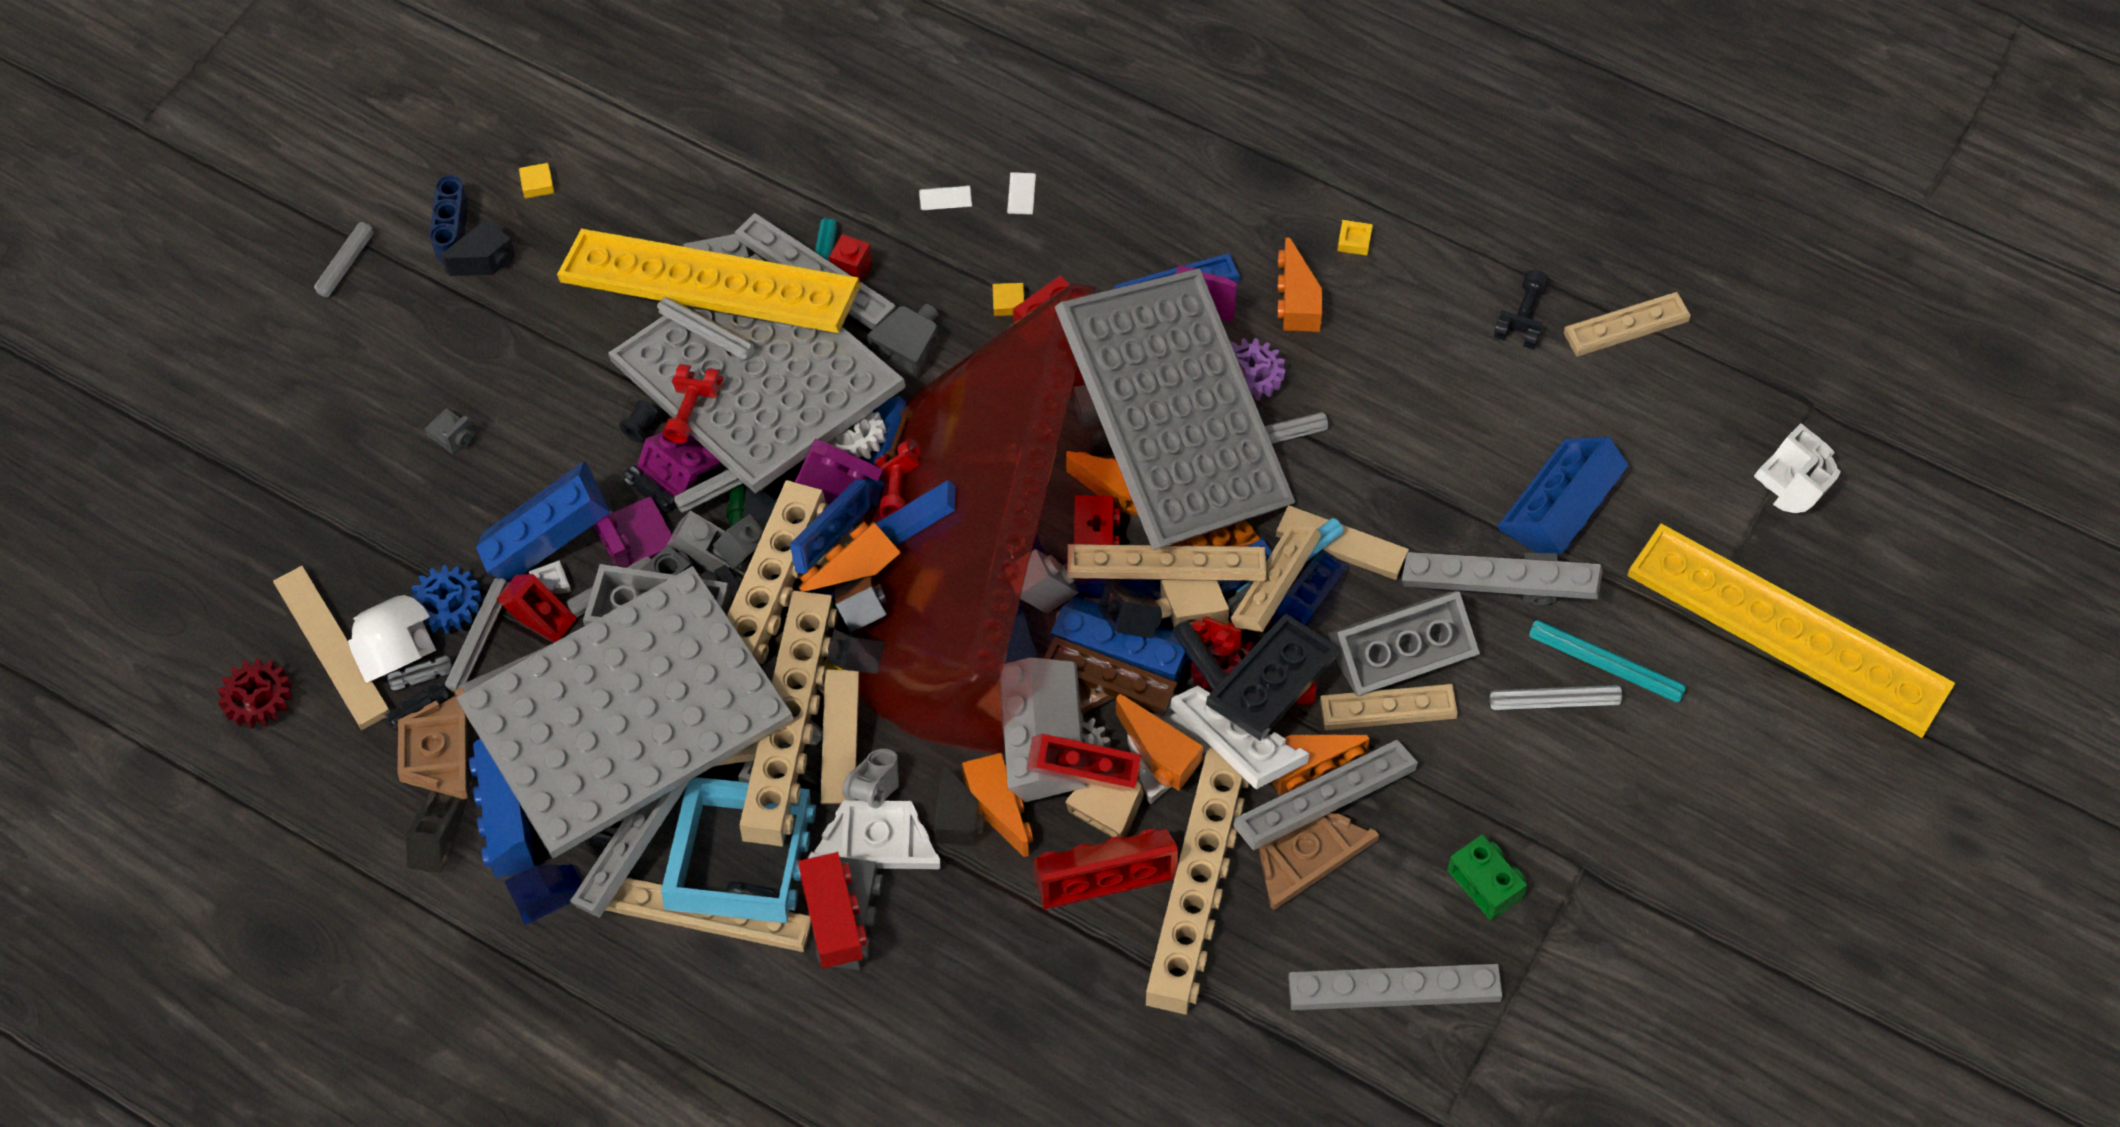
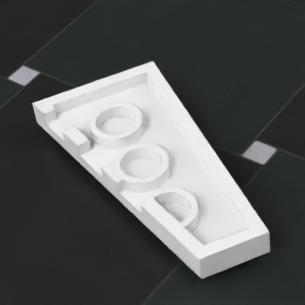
(1253, 759)

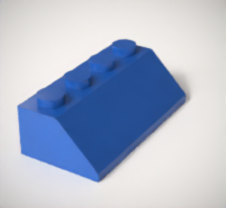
(1564, 494)
(542, 524)
(1086, 626)
(503, 819)

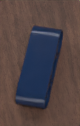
(448, 214)

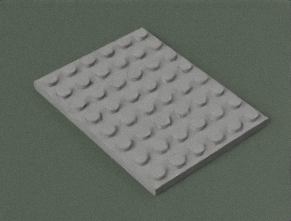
(772, 405)
(1175, 407)
(623, 711)

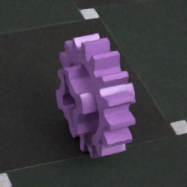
(1260, 367)

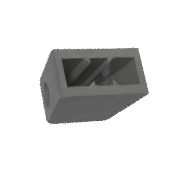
(906, 339)

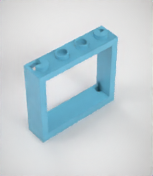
(730, 795)

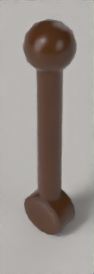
(906, 413)

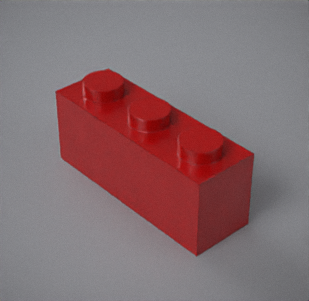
(1083, 762)
(832, 909)

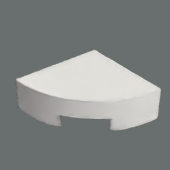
(553, 577)

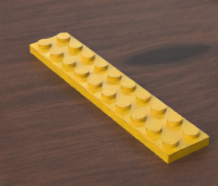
(710, 280)
(1791, 630)

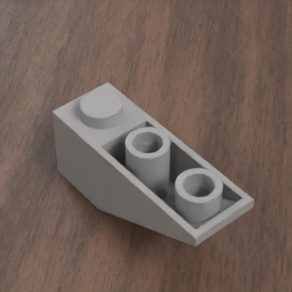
(696, 539)

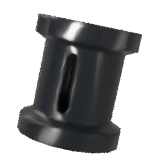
(639, 421)

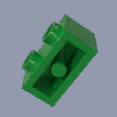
(1487, 877)

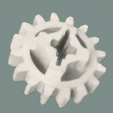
(862, 436)

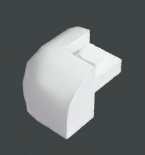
(1799, 471)
(389, 636)

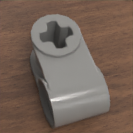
(873, 778)

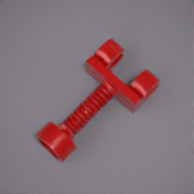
(677, 428)
(892, 476)
(1220, 633)

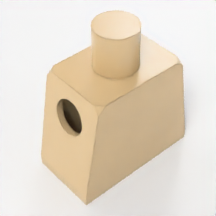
(1192, 601)
(1106, 808)

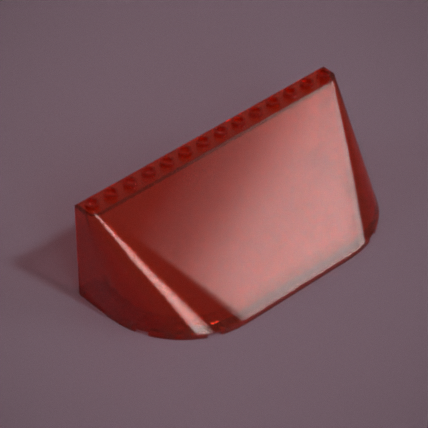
(959, 582)

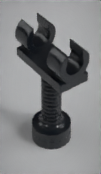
(1535, 284)

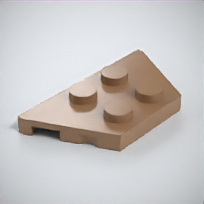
(435, 748)
(1310, 854)

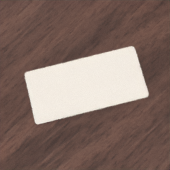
(1021, 193)
(945, 198)

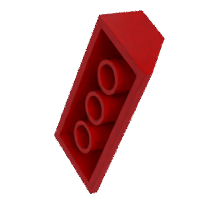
(1105, 868)

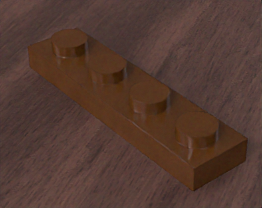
(1115, 677)

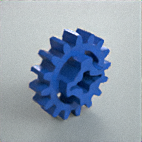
(448, 595)

